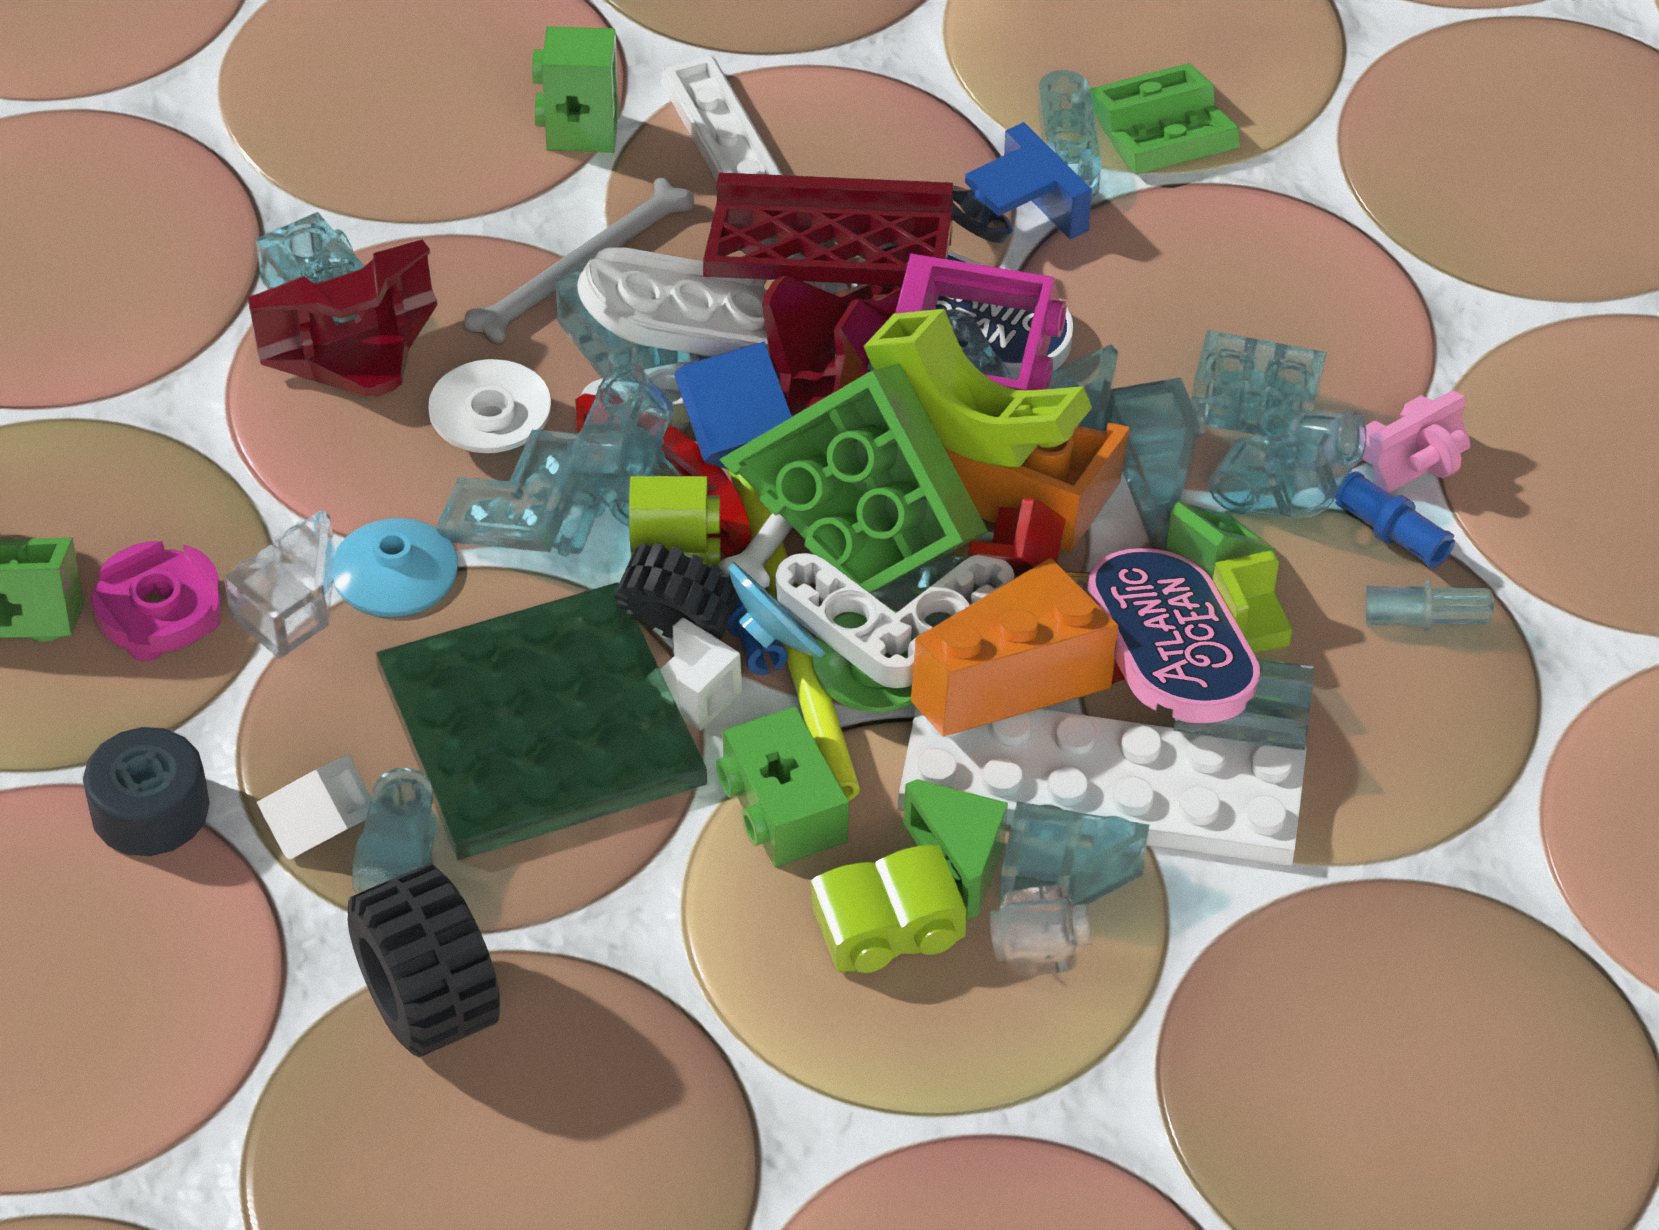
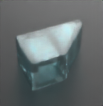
(1072, 850)

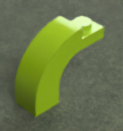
(966, 406)

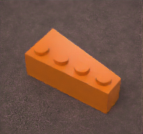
(1067, 478)

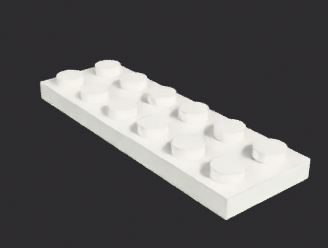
(1188, 786)

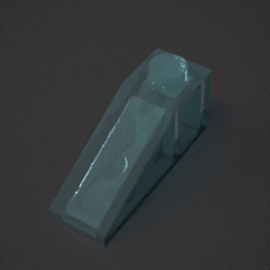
(1158, 448)

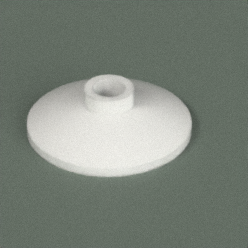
(489, 405)

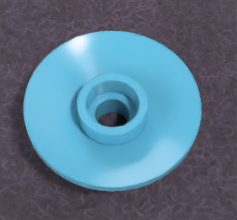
(394, 567)
(767, 618)

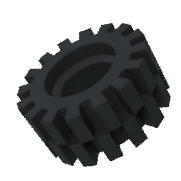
(671, 586)

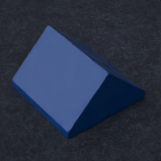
(731, 400)

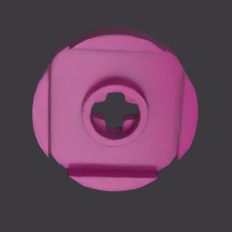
(163, 626)

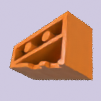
(1014, 652)

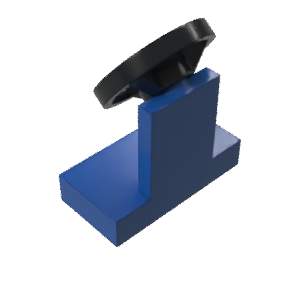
(1022, 175)

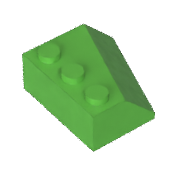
(864, 481)

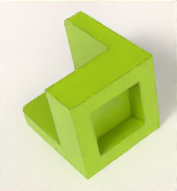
(1249, 593)

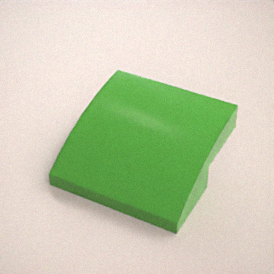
(1163, 118)

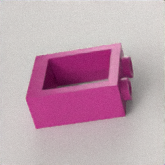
(935, 277)

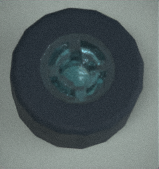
(146, 791)

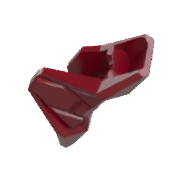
(812, 326)
(360, 355)

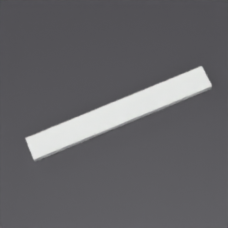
(722, 127)

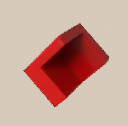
(1024, 536)

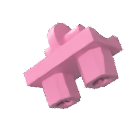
(1421, 441)

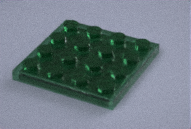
(539, 720)

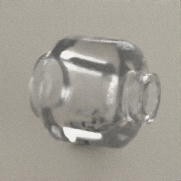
(1039, 931)

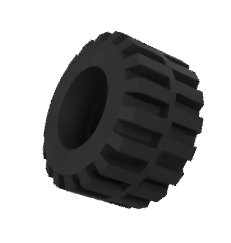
(424, 960)

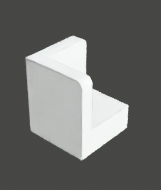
(701, 674)
(316, 806)

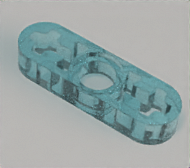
(1077, 118)

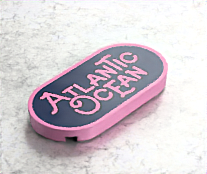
(1175, 635)

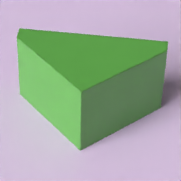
(1210, 536)
(965, 827)

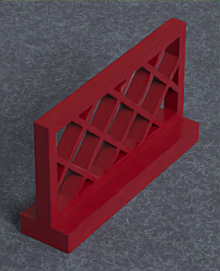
(819, 209)

